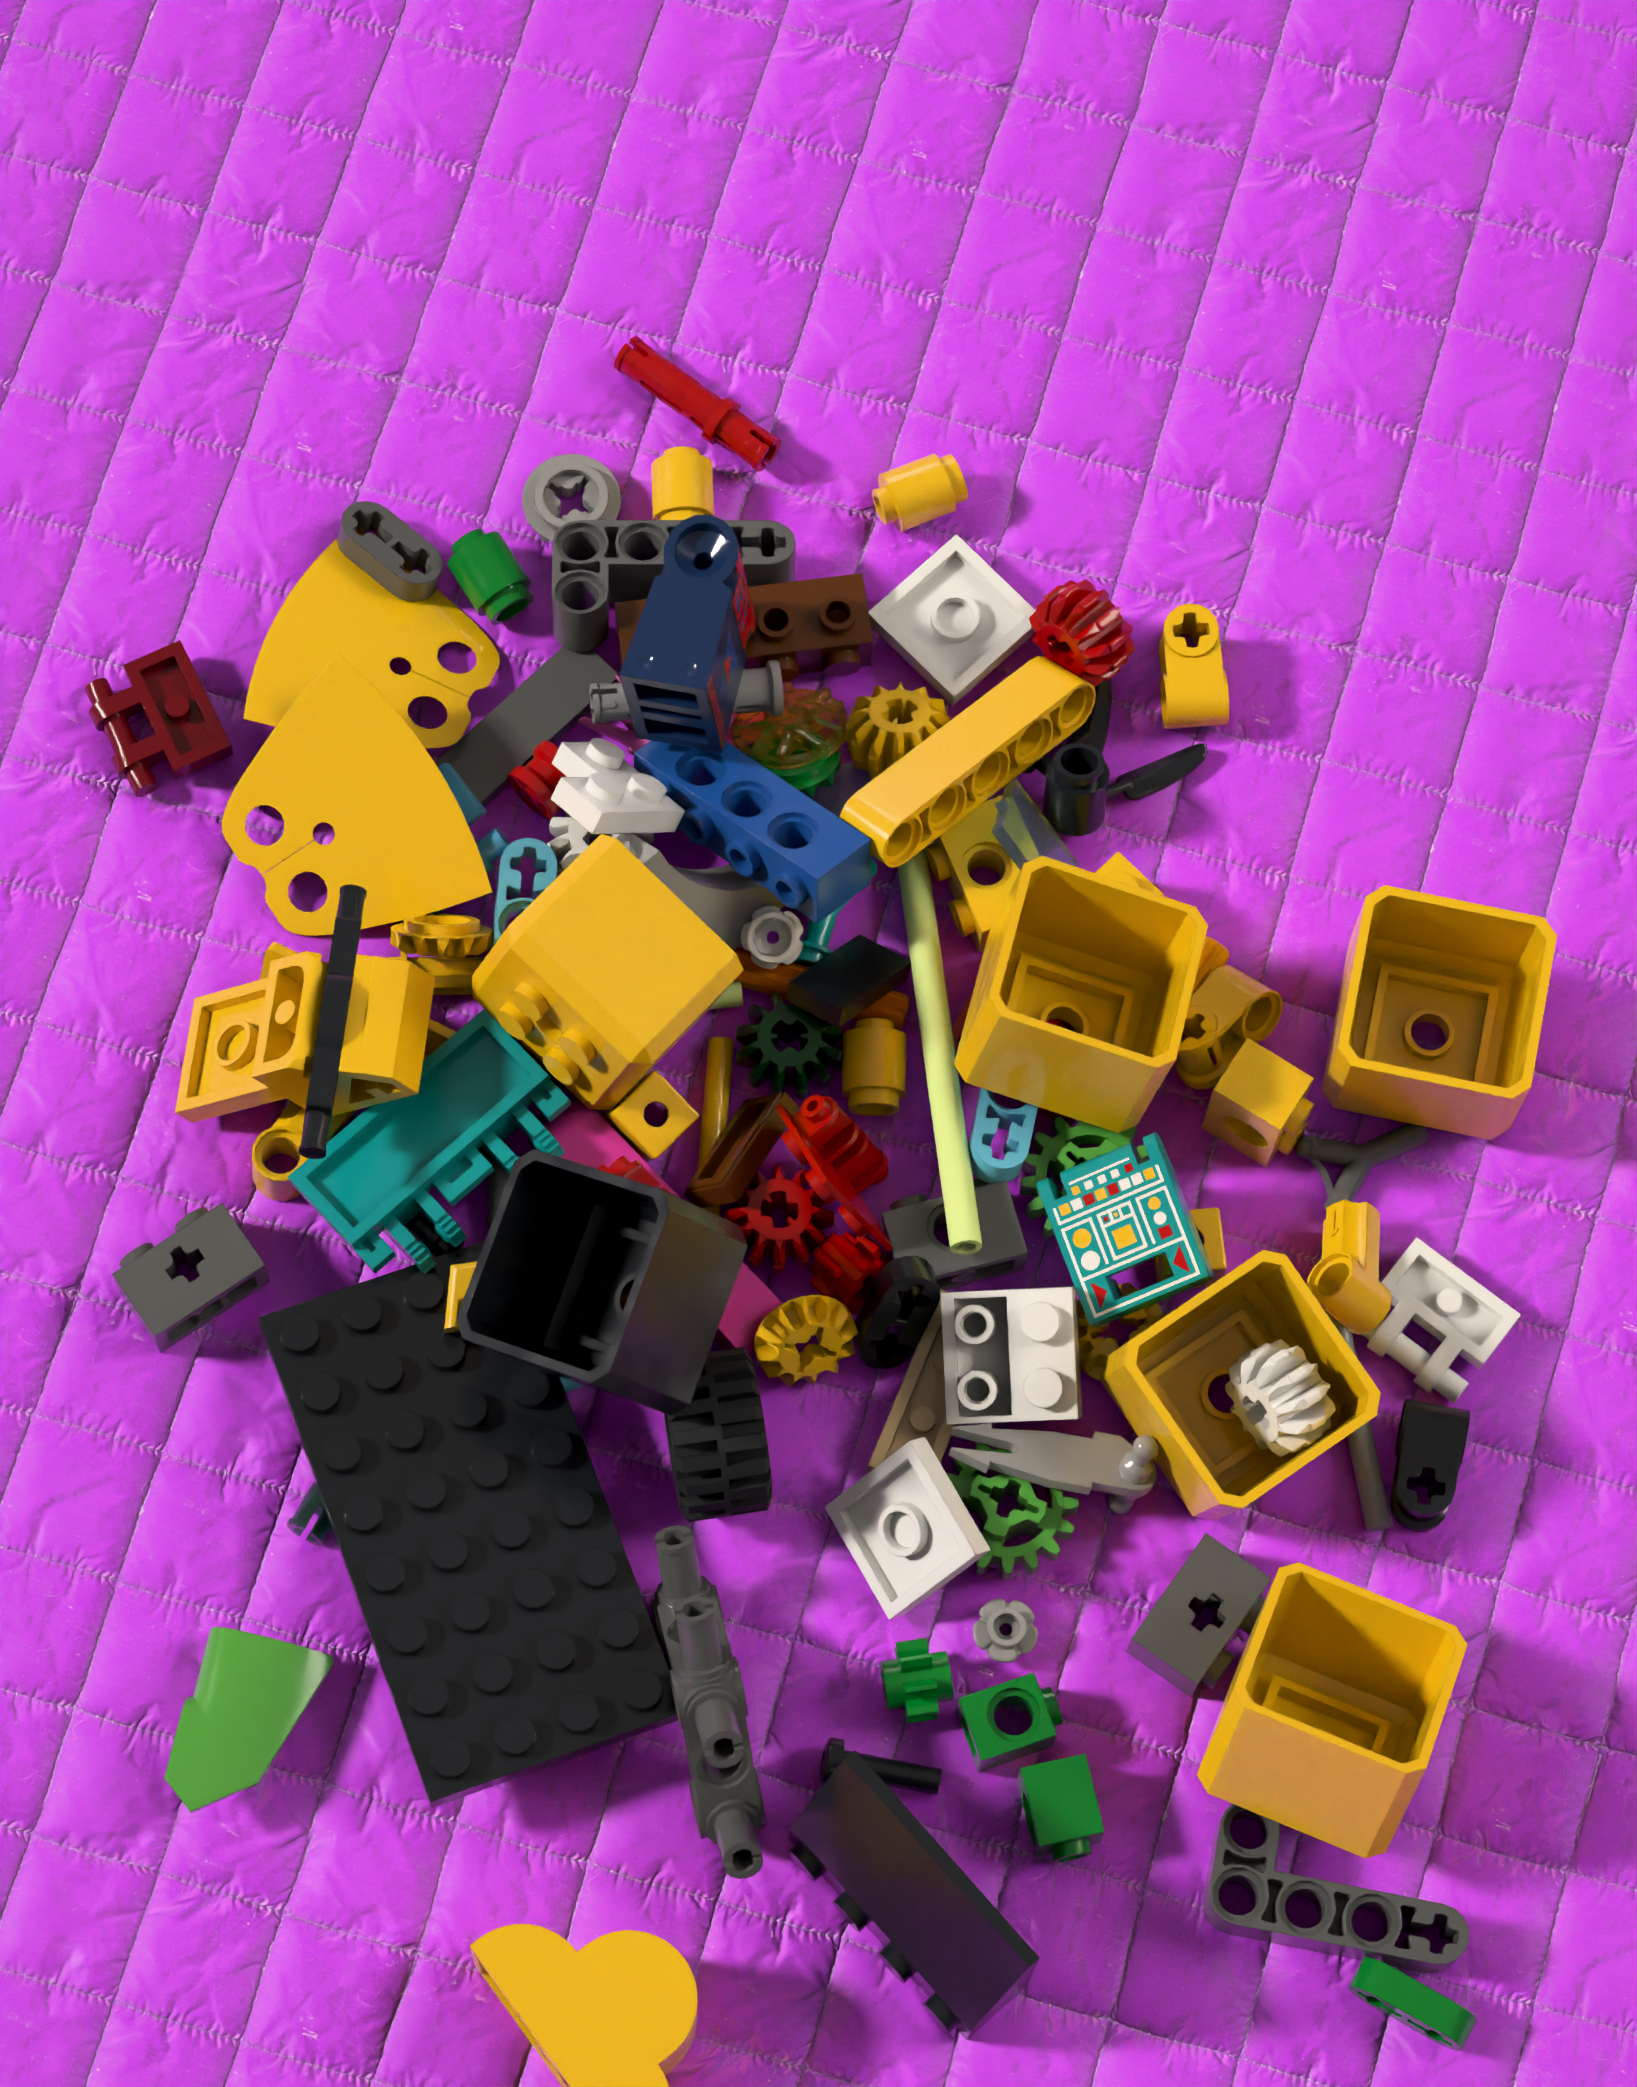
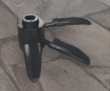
(1079, 775)

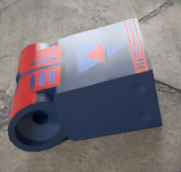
(691, 639)

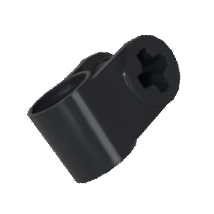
(1428, 1455)

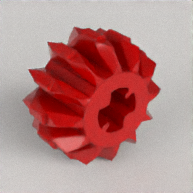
(1082, 631)
(802, 1212)

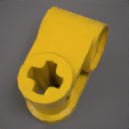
(1192, 678)
(1219, 1021)

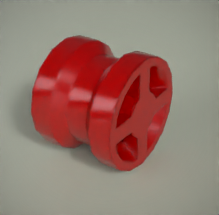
(538, 780)

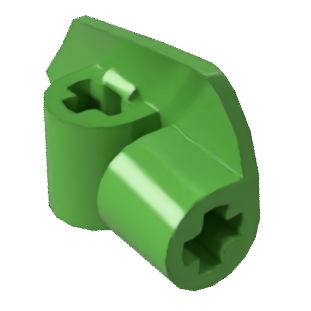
(240, 1713)

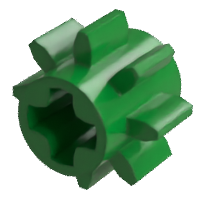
(916, 1680)

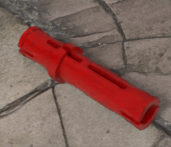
(688, 397)

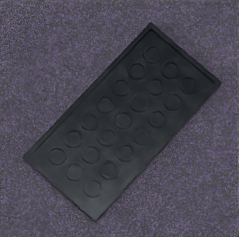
(468, 1534)

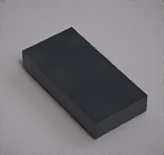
(848, 980)

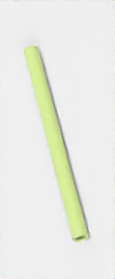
(939, 1056)

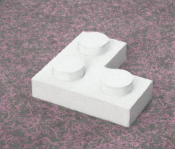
(609, 793)

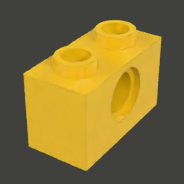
(957, 853)
(1259, 1104)

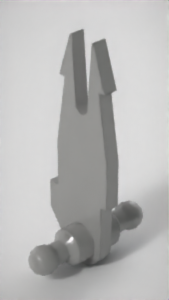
(1066, 1460)

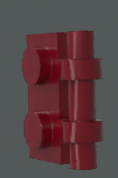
(176, 710)

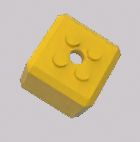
(1105, 963)
(1449, 964)
(603, 974)
(1167, 1369)
(1333, 1710)

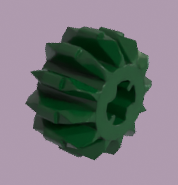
(788, 1066)

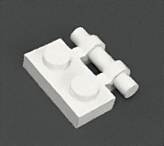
(1450, 1308)

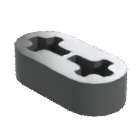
(389, 551)

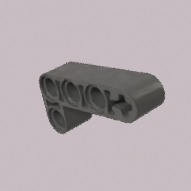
(620, 558)
(1333, 1902)

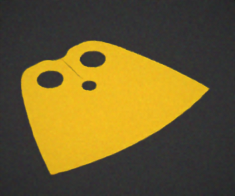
(351, 614)
(363, 770)

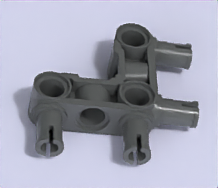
(708, 1704)

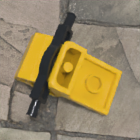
(311, 1034)

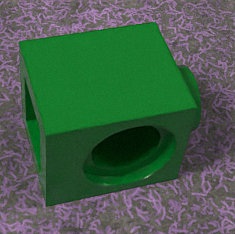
(992, 1746)
(1061, 1808)

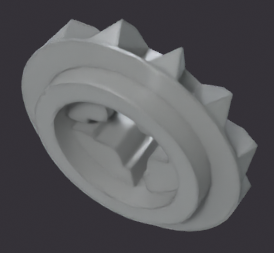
(566, 476)

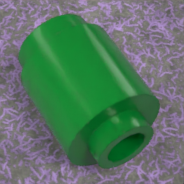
(490, 575)

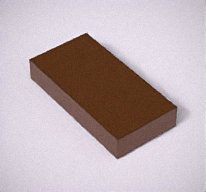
(739, 1151)

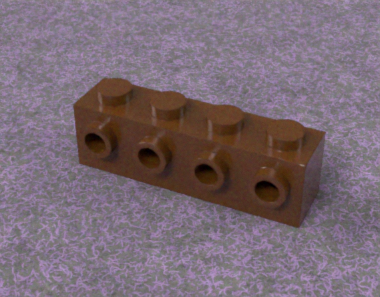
(799, 623)

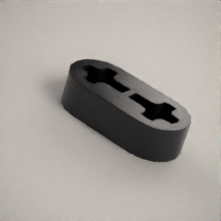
(908, 1316)

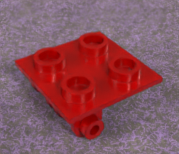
(840, 1159)

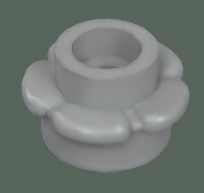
(1002, 1647)

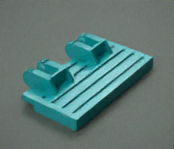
(400, 1149)

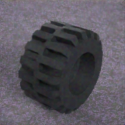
(721, 1442)

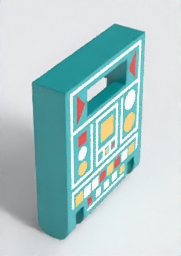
(1120, 1218)

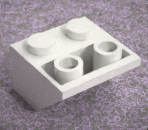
(1011, 1355)

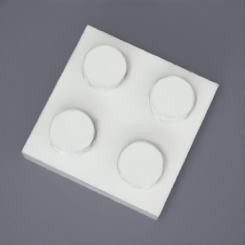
(953, 619)
(907, 1528)

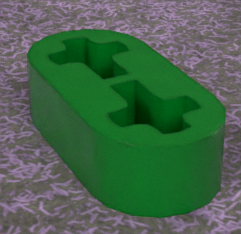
(1412, 2003)

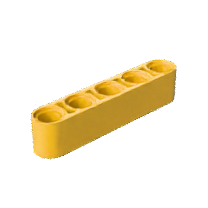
(969, 759)

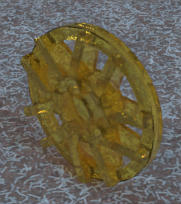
(803, 717)

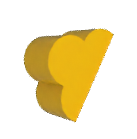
(596, 2014)

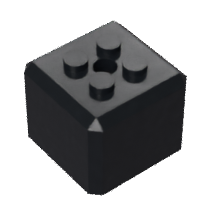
(602, 1281)

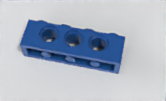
(762, 826)

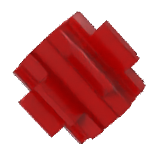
(847, 1268)

